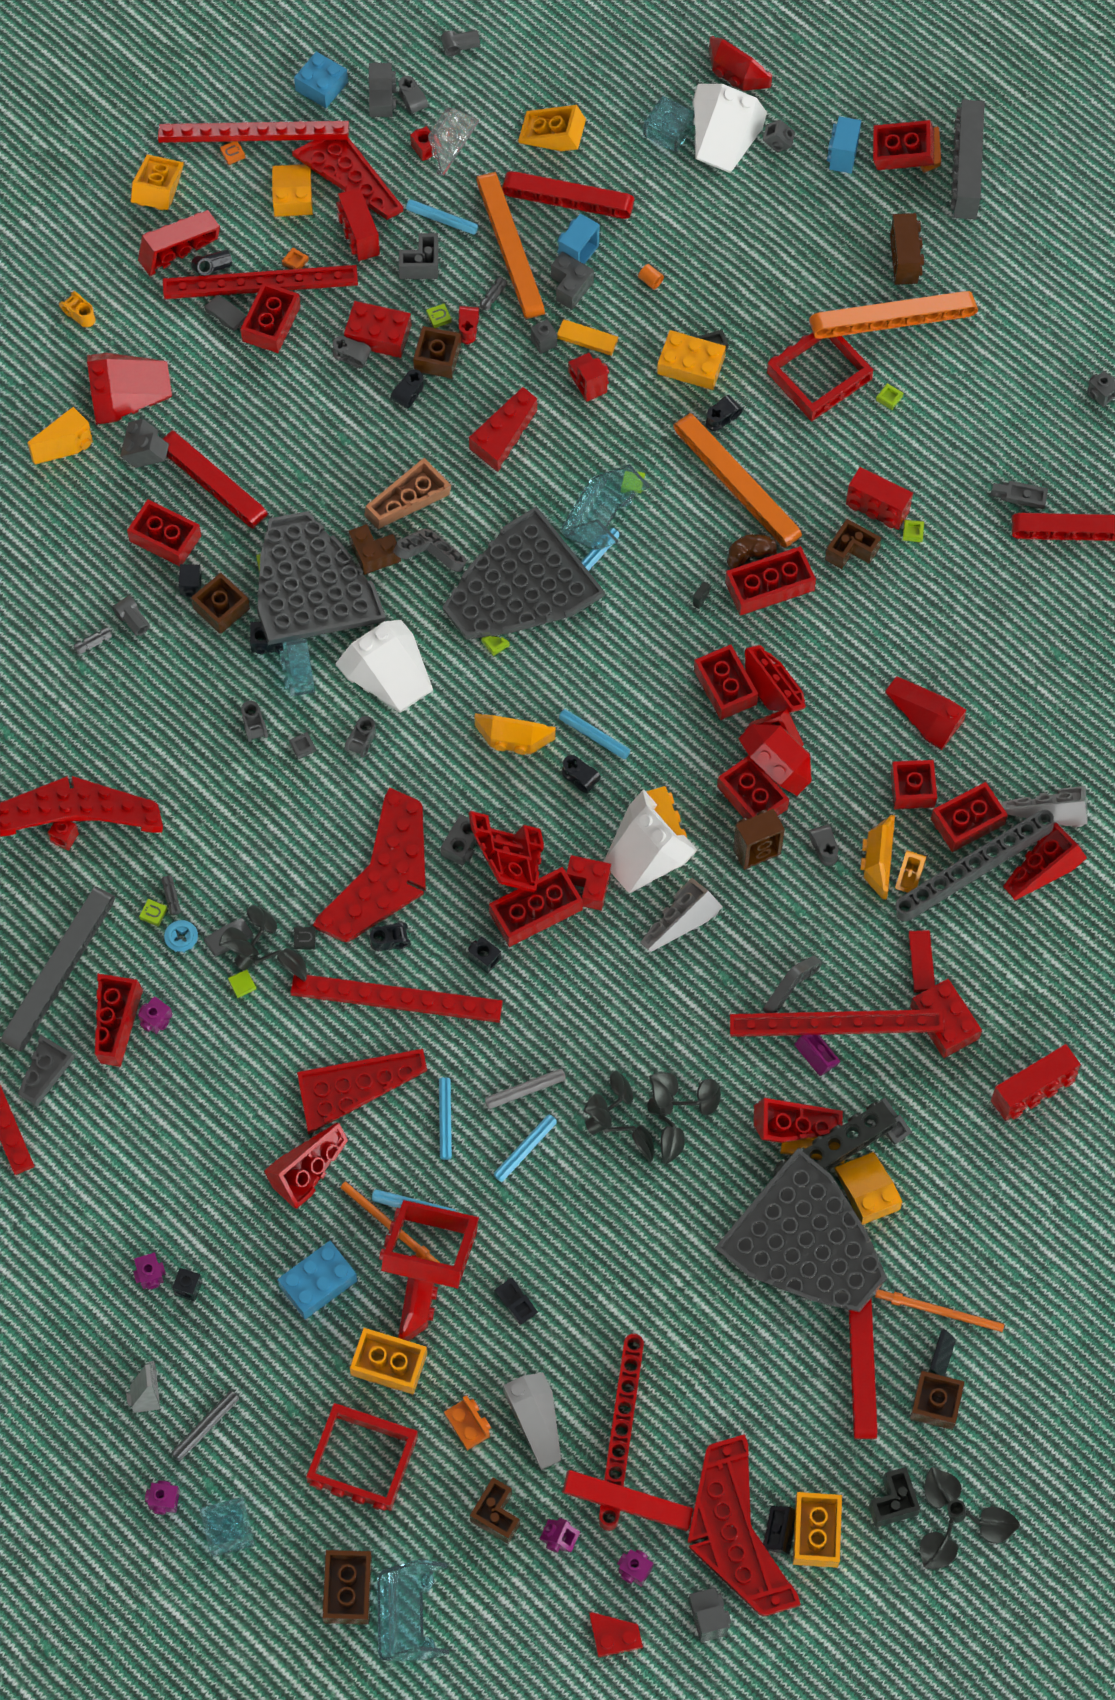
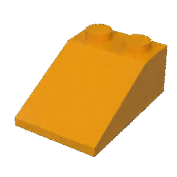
(553, 128)
(156, 182)
(292, 190)
(61, 438)
(869, 1188)

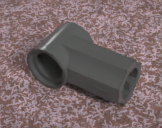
(455, 42)
(129, 612)

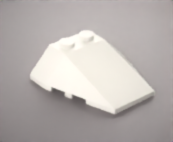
(725, 124)
(387, 665)
(645, 846)

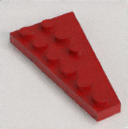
(348, 169)
(344, 1087)

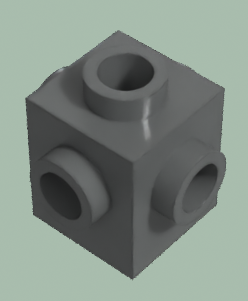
(778, 135)
(1102, 388)

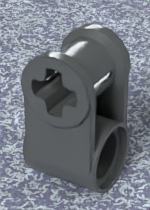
(412, 95)
(352, 352)
(253, 724)
(360, 740)
(824, 842)

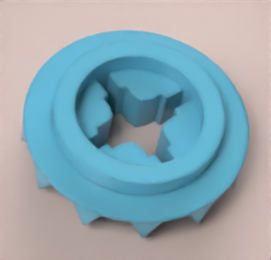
(181, 927)

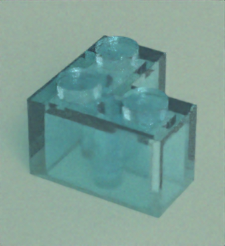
(296, 662)

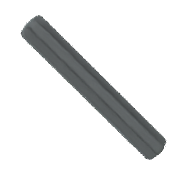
(205, 1425)

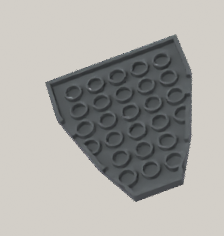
(521, 582)
(310, 583)
(806, 1239)

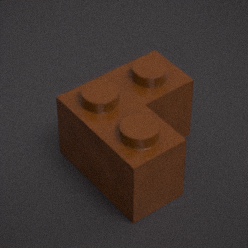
(852, 540)
(372, 553)
(490, 1512)

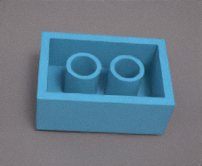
(317, 1280)

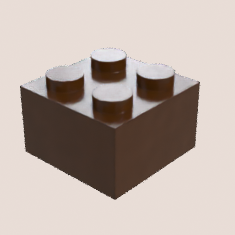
(437, 352)
(220, 603)
(937, 1400)

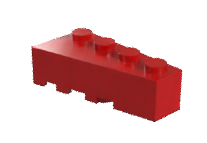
(503, 429)

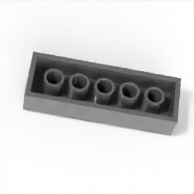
(967, 159)

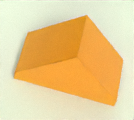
(910, 871)

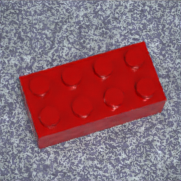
(770, 580)
(527, 912)
(1035, 1083)

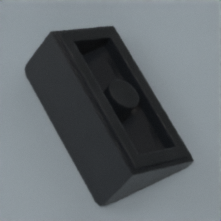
(942, 1353)
(780, 1529)

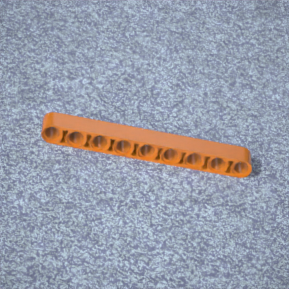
(510, 245)
(893, 314)
(737, 480)

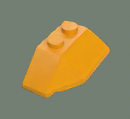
(514, 734)
(878, 856)

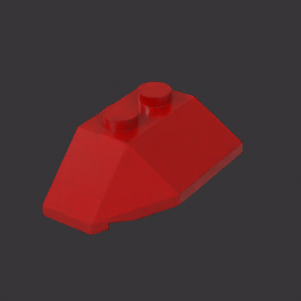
(737, 66)
(773, 681)
(778, 756)
(417, 1307)

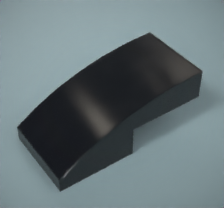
(515, 1301)

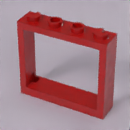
(833, 397)
(426, 1269)
(373, 1423)

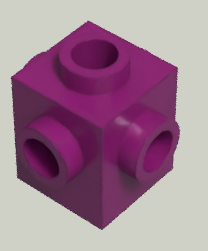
(154, 1015)
(149, 1271)
(166, 1504)
(559, 1535)
(640, 1573)

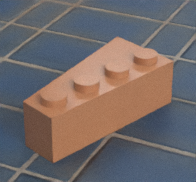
(409, 493)

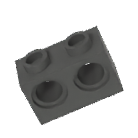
(457, 838)

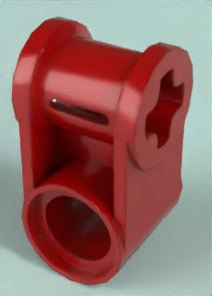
(468, 323)

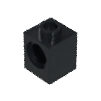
(189, 579)
(487, 962)
(187, 1284)

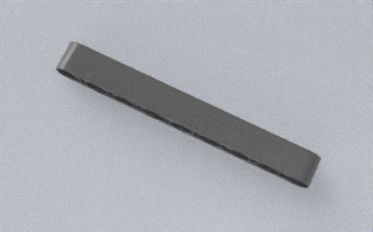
(980, 857)
(58, 969)

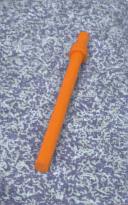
(421, 1251)
(897, 1298)

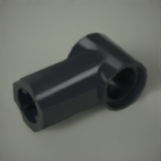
(213, 262)

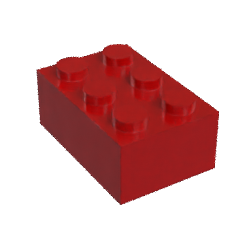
(903, 145)
(358, 224)
(270, 317)
(379, 327)
(879, 498)
(164, 533)
(725, 682)
(751, 789)
(969, 816)
(959, 1023)

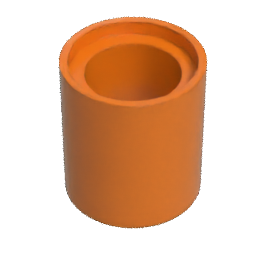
(650, 276)

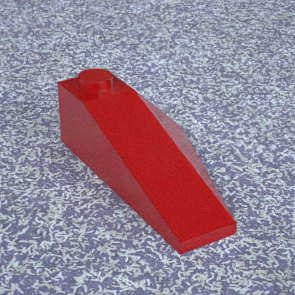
(929, 712)
(1048, 861)
(791, 1121)
(301, 1168)

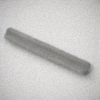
(525, 1088)

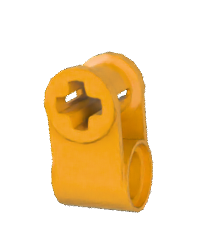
(76, 308)

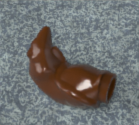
(750, 546)

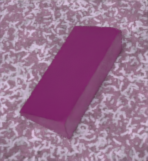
(817, 1053)

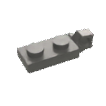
(1021, 494)

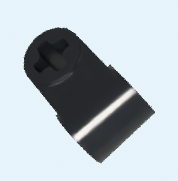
(408, 388)
(723, 413)
(580, 774)
(391, 937)

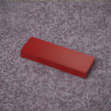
(921, 960)

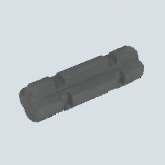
(493, 293)
(92, 640)
(171, 895)

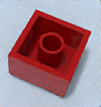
(913, 784)

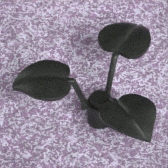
(237, 942)
(664, 1088)
(602, 1120)
(944, 1489)

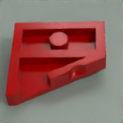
(614, 1635)

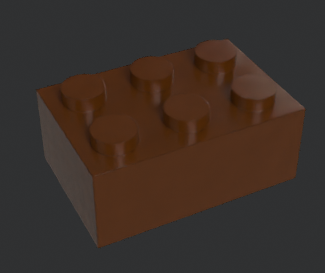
(906, 248)
(758, 838)
(347, 1587)

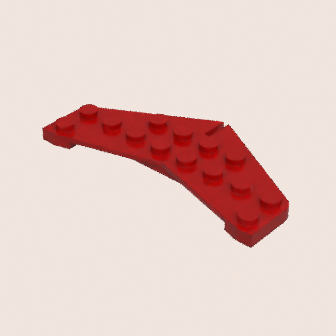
(80, 803)
(384, 884)
(732, 1544)

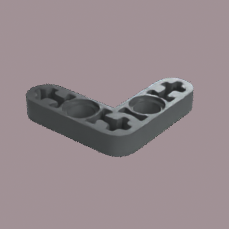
(430, 541)
(794, 976)

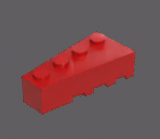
(176, 240)
(115, 1016)

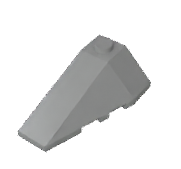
(1067, 806)
(691, 909)
(144, 1390)
(535, 1413)

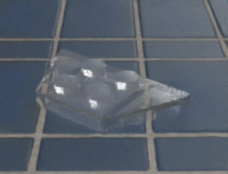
(450, 136)

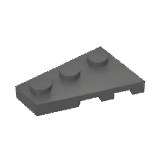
(46, 1068)

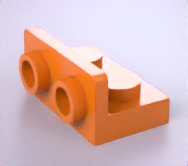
(468, 1423)

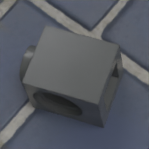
(543, 336)

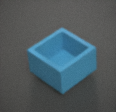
(321, 79)
(843, 144)
(580, 239)

